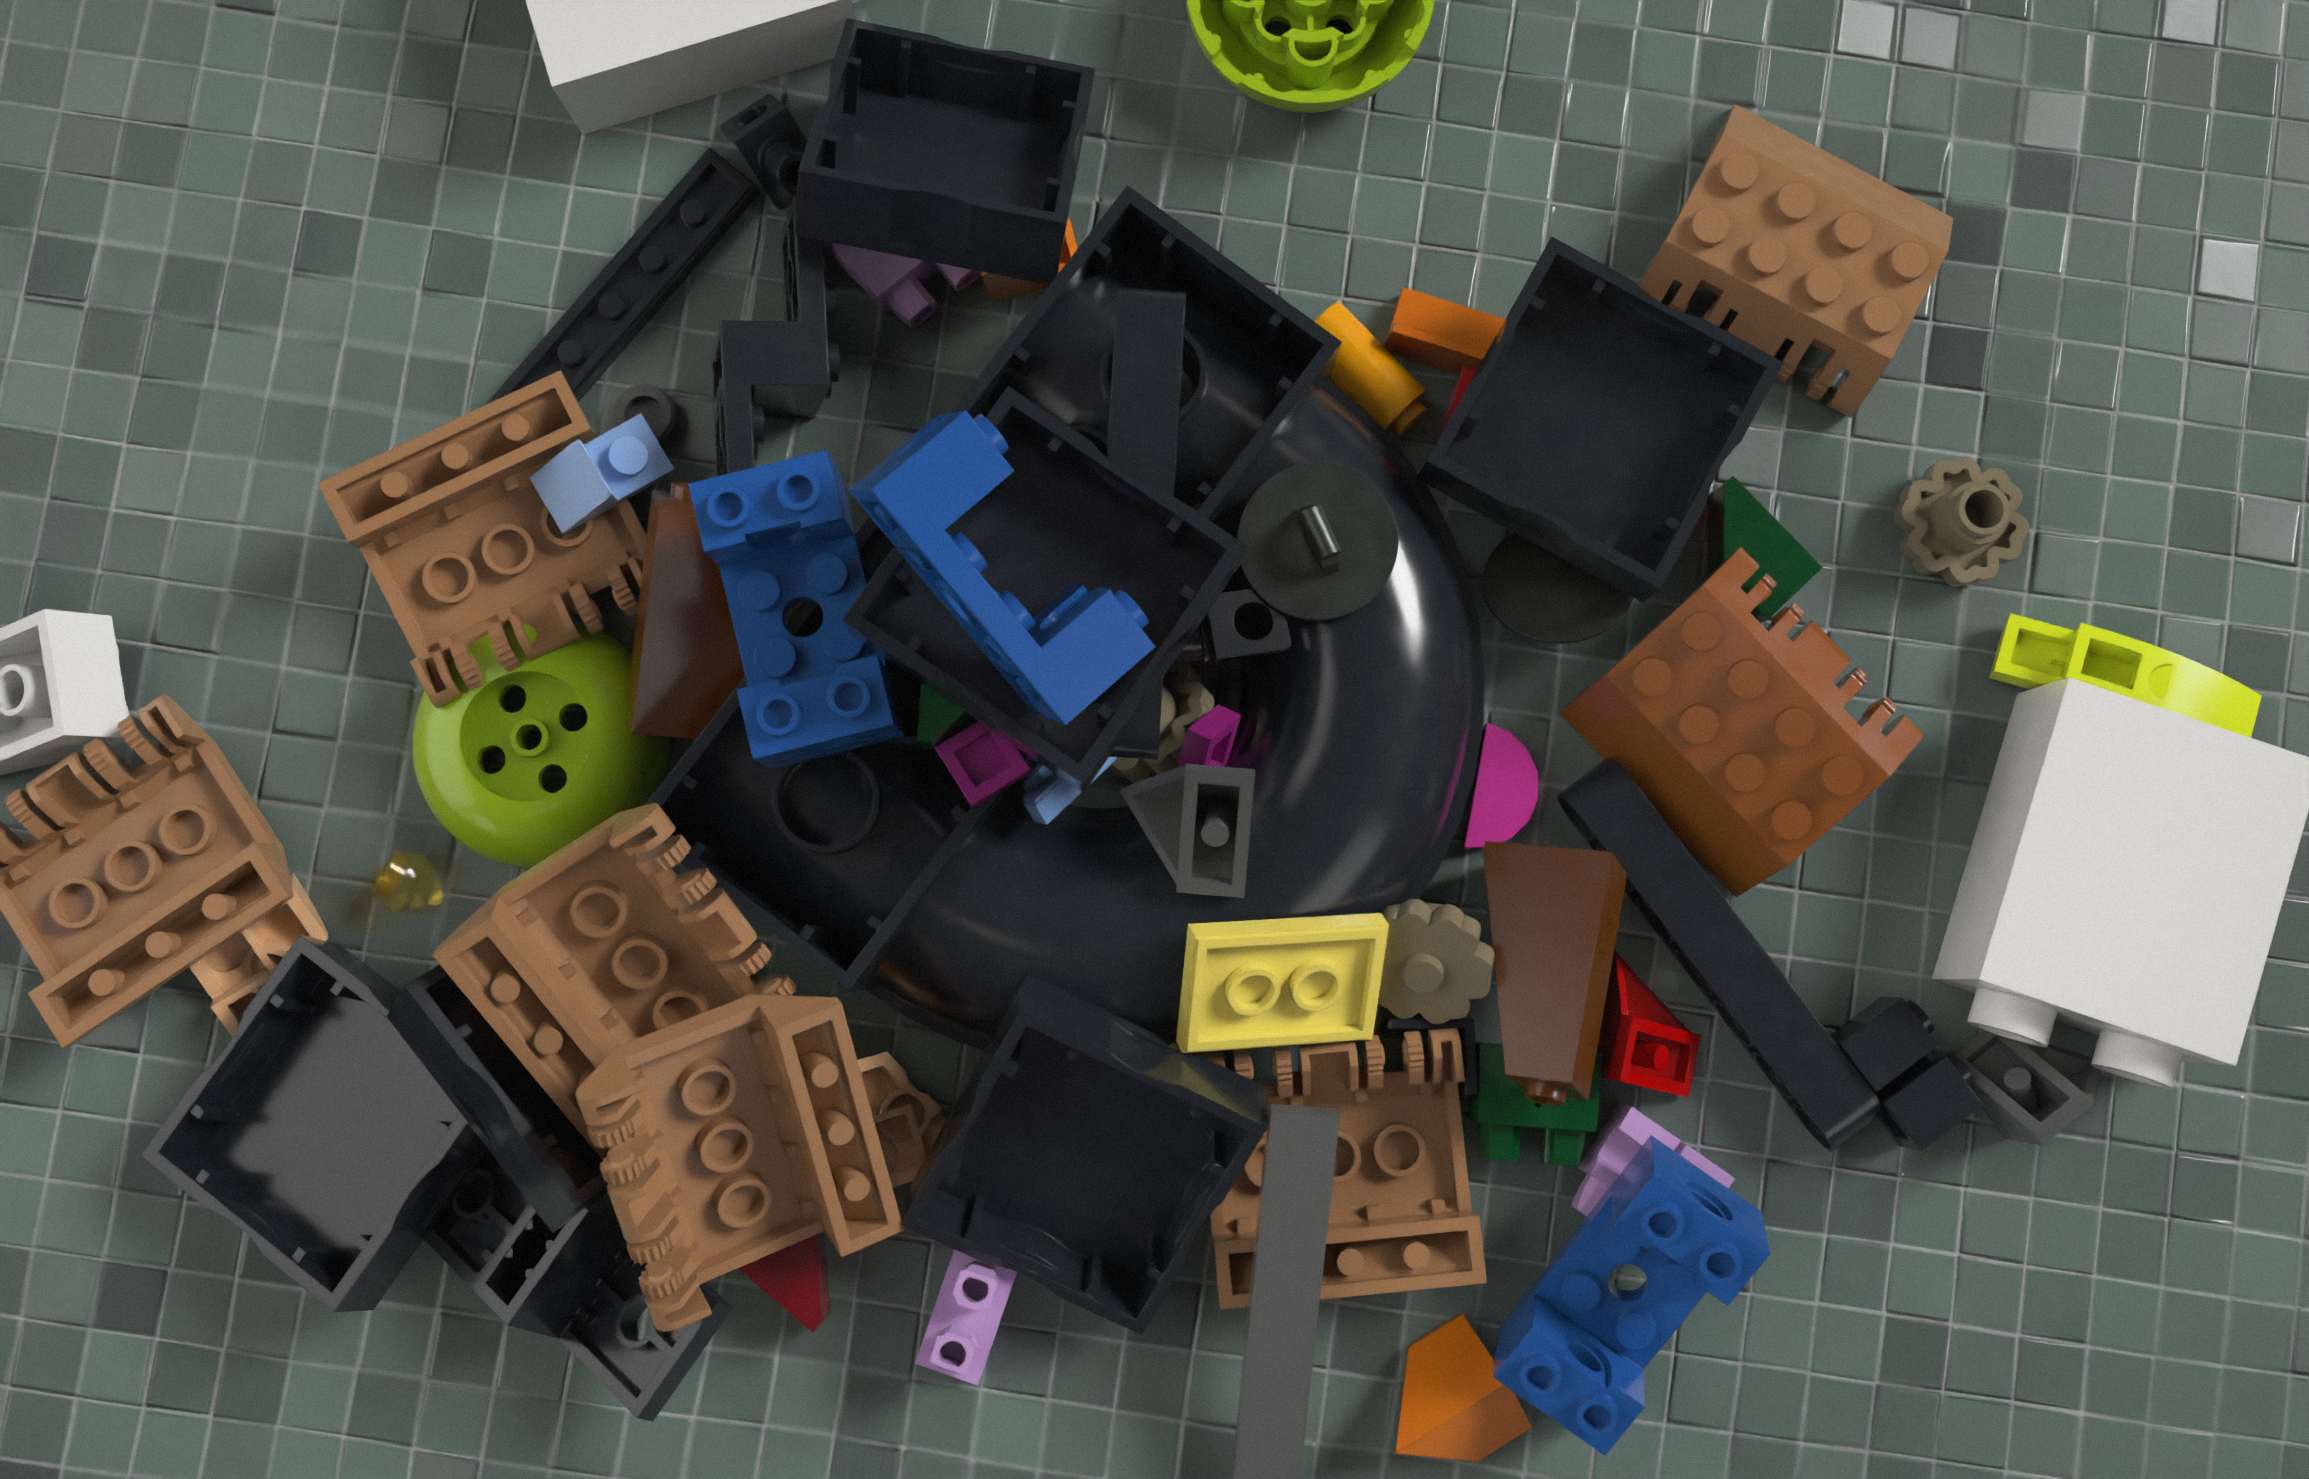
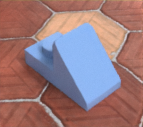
(601, 473)

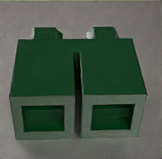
(1502, 1109)

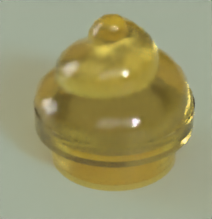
(407, 882)

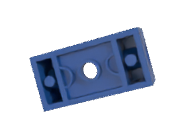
(782, 541)
(1050, 660)
(1581, 1341)

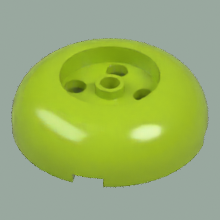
(1309, 64)
(510, 812)

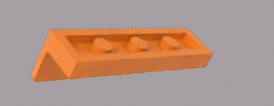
(1440, 332)

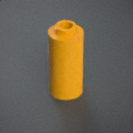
(1372, 373)

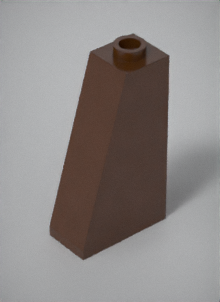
(684, 630)
(1553, 958)

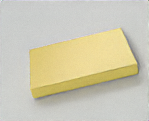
(1281, 982)

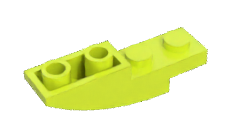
(2042, 653)

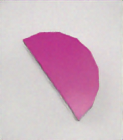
(1501, 790)

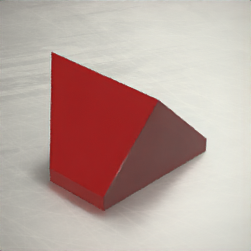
(1643, 1038)

